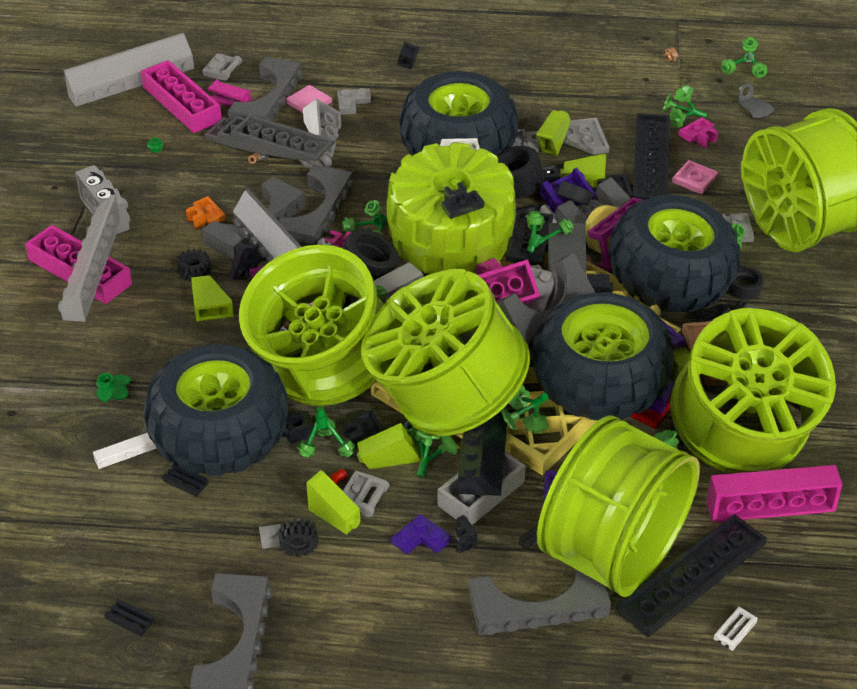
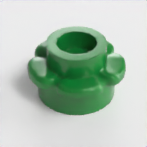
(155, 145)

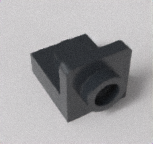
(466, 535)

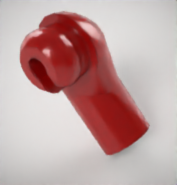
(338, 476)

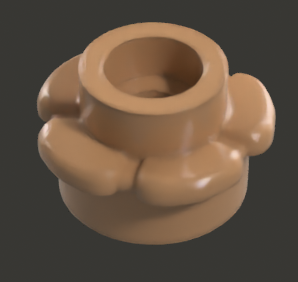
(671, 54)

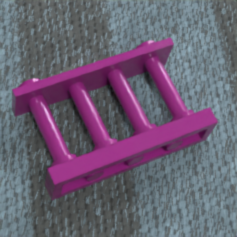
(604, 229)

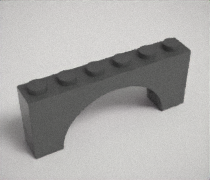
(283, 76)
(334, 187)
(283, 202)
(569, 284)
(248, 599)
(500, 613)

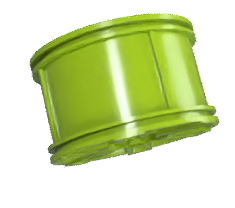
(803, 179)
(425, 326)
(742, 342)

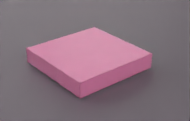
(305, 96)
(695, 177)

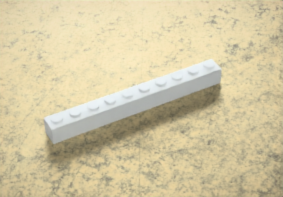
(123, 450)

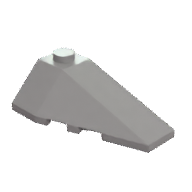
(322, 121)

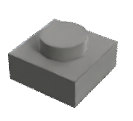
(269, 536)

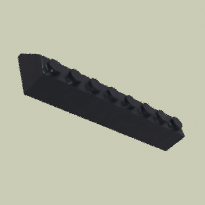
(483, 458)

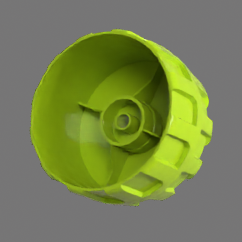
(421, 226)

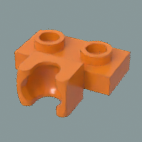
(204, 211)

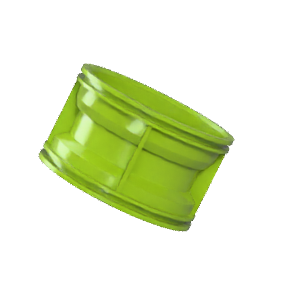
(331, 360)
(617, 504)

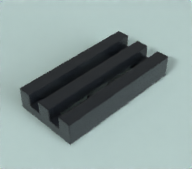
(187, 478)
(131, 614)

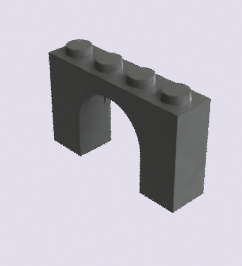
(607, 193)

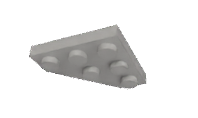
(587, 136)

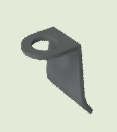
(755, 106)

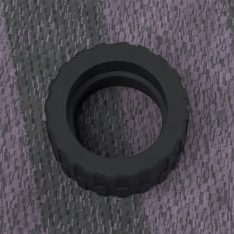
(524, 167)
(374, 251)

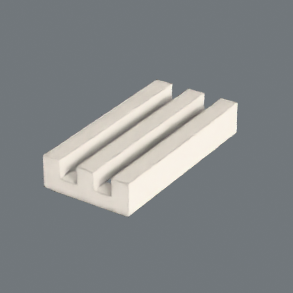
(727, 639)

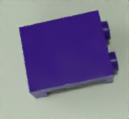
(549, 190)

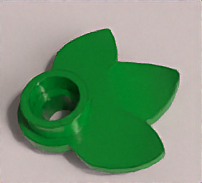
(112, 387)

